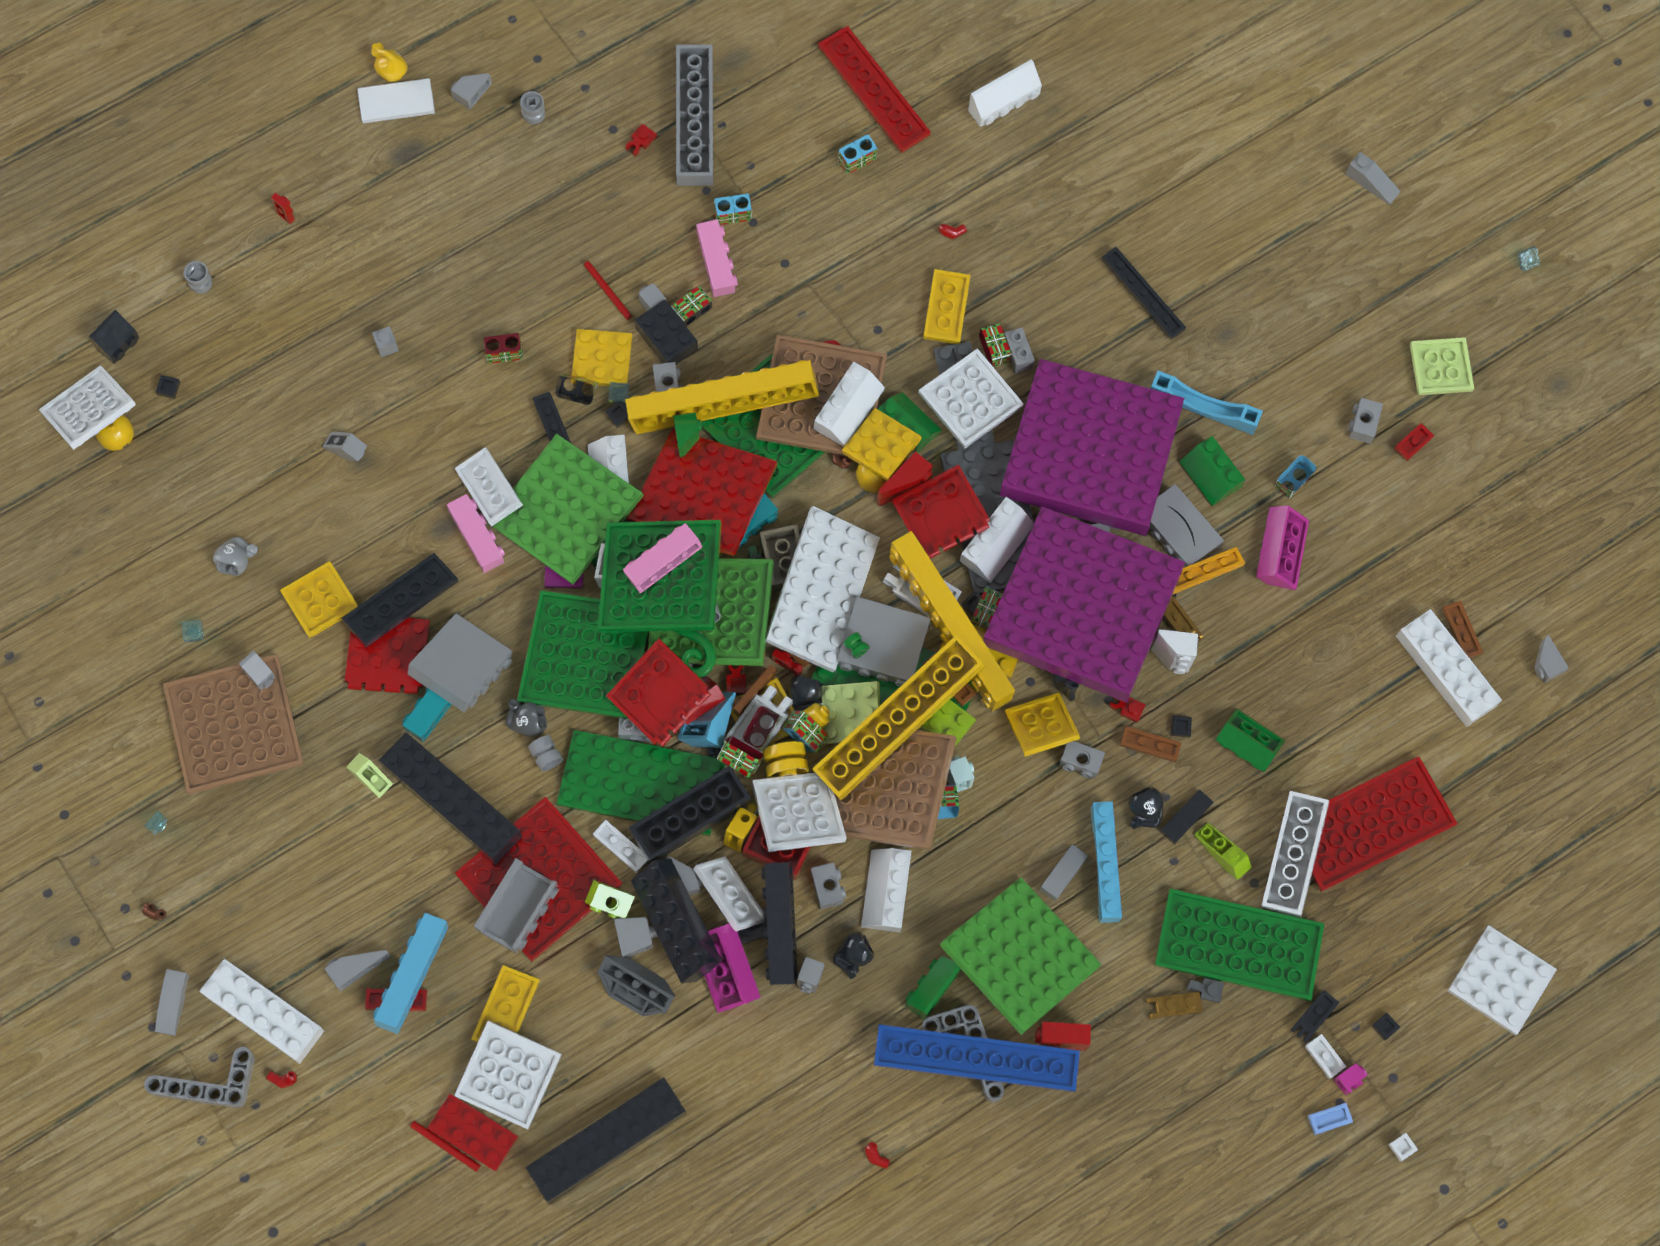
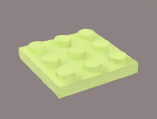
(1441, 366)
(848, 707)

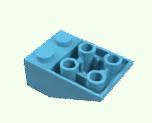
(710, 727)

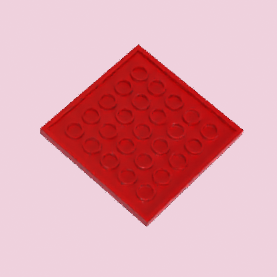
(705, 485)
(558, 854)

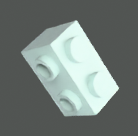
(961, 773)

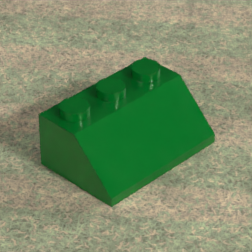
(911, 416)
(1212, 471)
(1250, 740)
(932, 986)

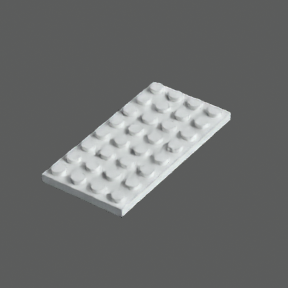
(821, 588)

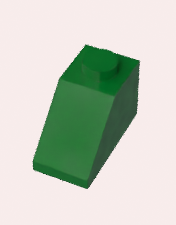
(687, 431)

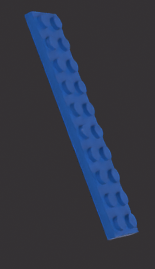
(977, 1058)

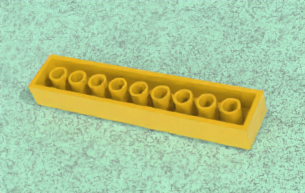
(723, 396)
(949, 617)
(898, 717)

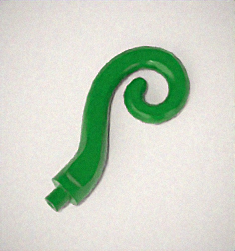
(708, 648)

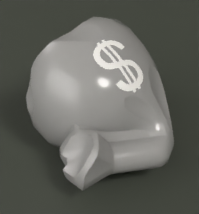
(233, 556)

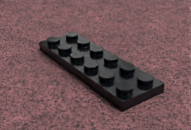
(399, 600)

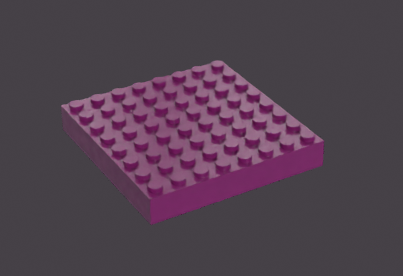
(1092, 447)
(1084, 604)

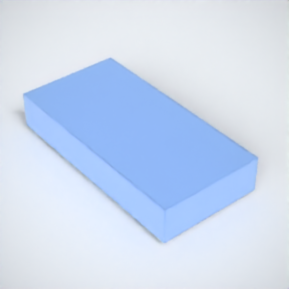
(1330, 1118)

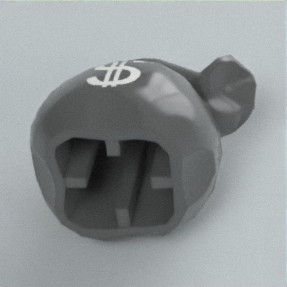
(526, 718)

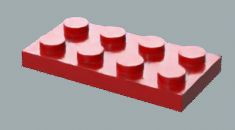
(472, 1132)

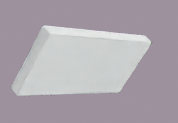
(396, 100)
(488, 486)
(729, 893)

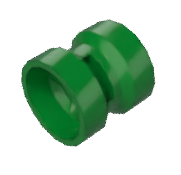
(856, 645)

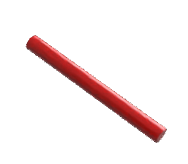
(609, 292)
(445, 1146)

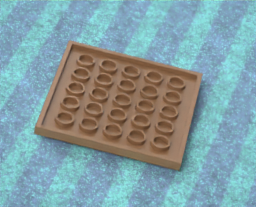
(794, 421)
(231, 727)
(902, 795)

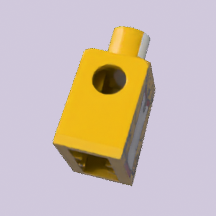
(740, 828)

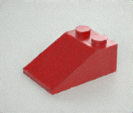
(908, 476)

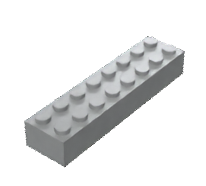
(694, 115)

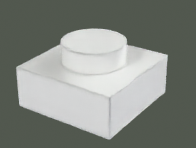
(1403, 1147)

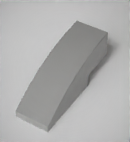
(1063, 872)
(171, 1002)

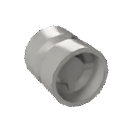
(532, 107)
(198, 277)
(546, 754)

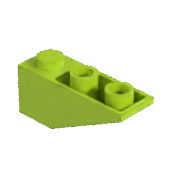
(1224, 851)

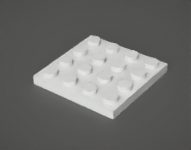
(971, 398)
(87, 407)
(797, 812)
(1502, 980)
(508, 1074)

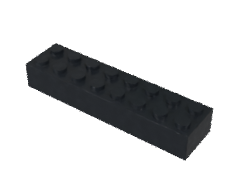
(450, 798)
(606, 1140)

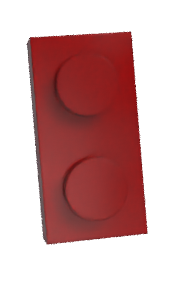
(282, 207)
(1414, 442)

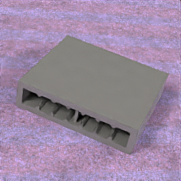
(893, 639)
(460, 663)

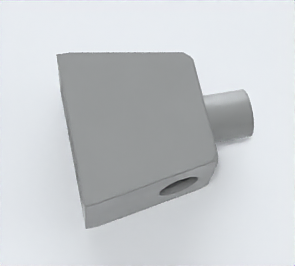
(634, 935)

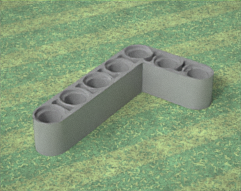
(968, 1026)
(207, 1088)

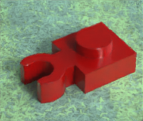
(641, 138)
(783, 659)
(736, 681)
(1131, 710)

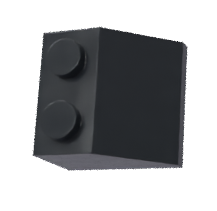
(114, 337)

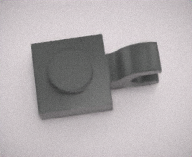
(1208, 989)

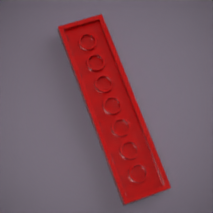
(874, 89)

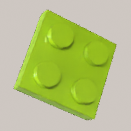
(950, 721)

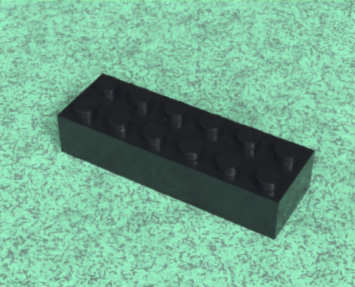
(690, 814)
(676, 920)
(780, 923)

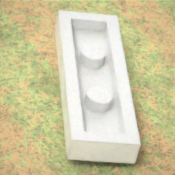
(620, 846)

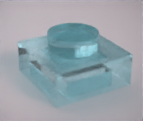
(1528, 258)
(618, 392)
(192, 631)
(156, 823)

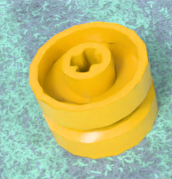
(785, 759)

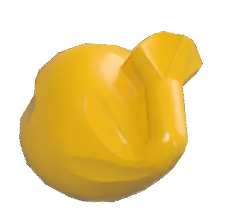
(388, 63)

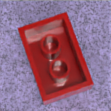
(757, 851)

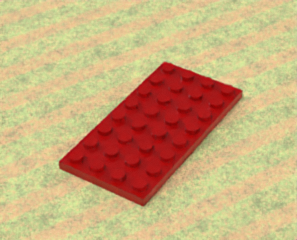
(1379, 822)

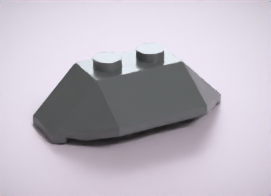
(635, 986)

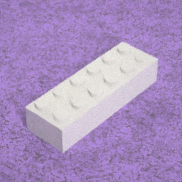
(1448, 668)
(1295, 853)
(262, 1011)

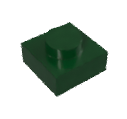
(753, 554)

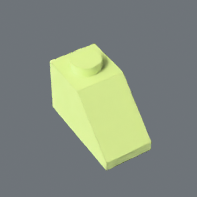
(369, 775)

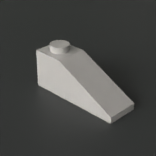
(1372, 178)
(351, 968)

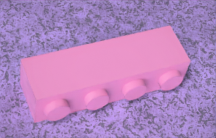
(716, 258)
(475, 533)
(662, 558)

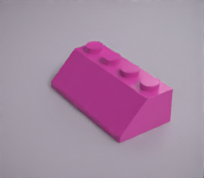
(1282, 547)
(731, 980)

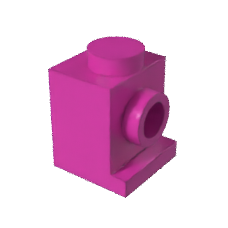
(1351, 1078)

